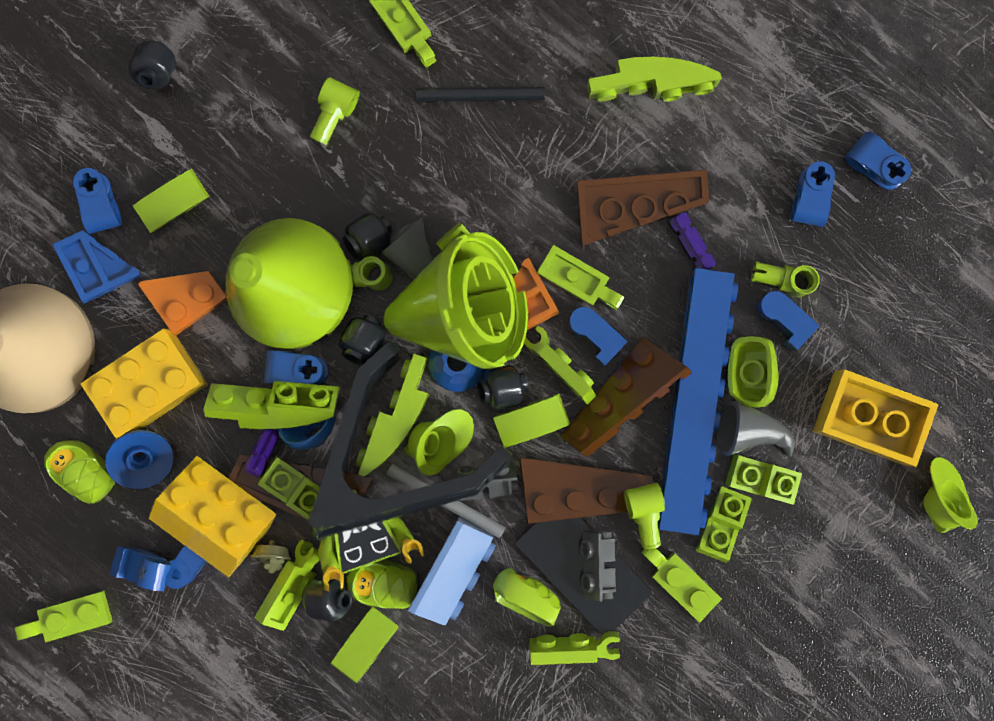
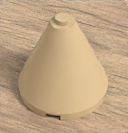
(42, 348)

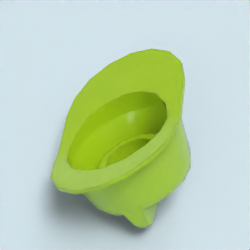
(440, 441)
(948, 499)

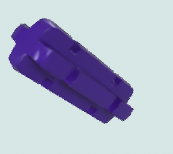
(692, 241)
(261, 451)

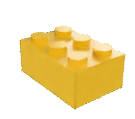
(144, 383)
(875, 418)
(212, 516)

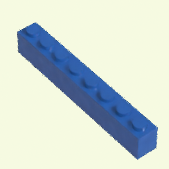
(695, 401)

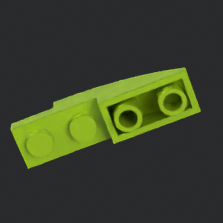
(665, 76)
(275, 408)
(391, 431)

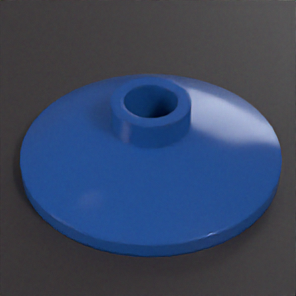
(139, 471)

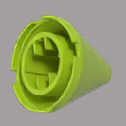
(288, 283)
(464, 304)

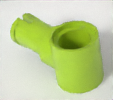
(336, 102)
(362, 269)
(785, 277)
(644, 507)

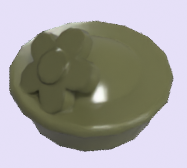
(271, 556)

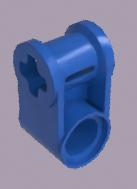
(875, 159)
(812, 200)
(98, 206)
(292, 368)

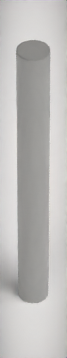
(456, 507)

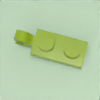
(405, 27)
(578, 278)
(559, 363)
(683, 584)
(289, 587)
(68, 618)
(572, 649)

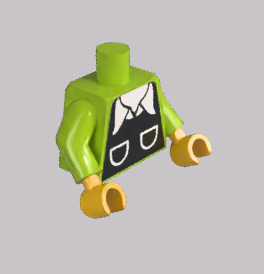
(363, 547)

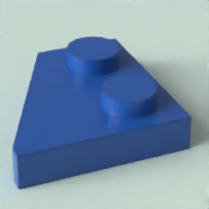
(92, 266)

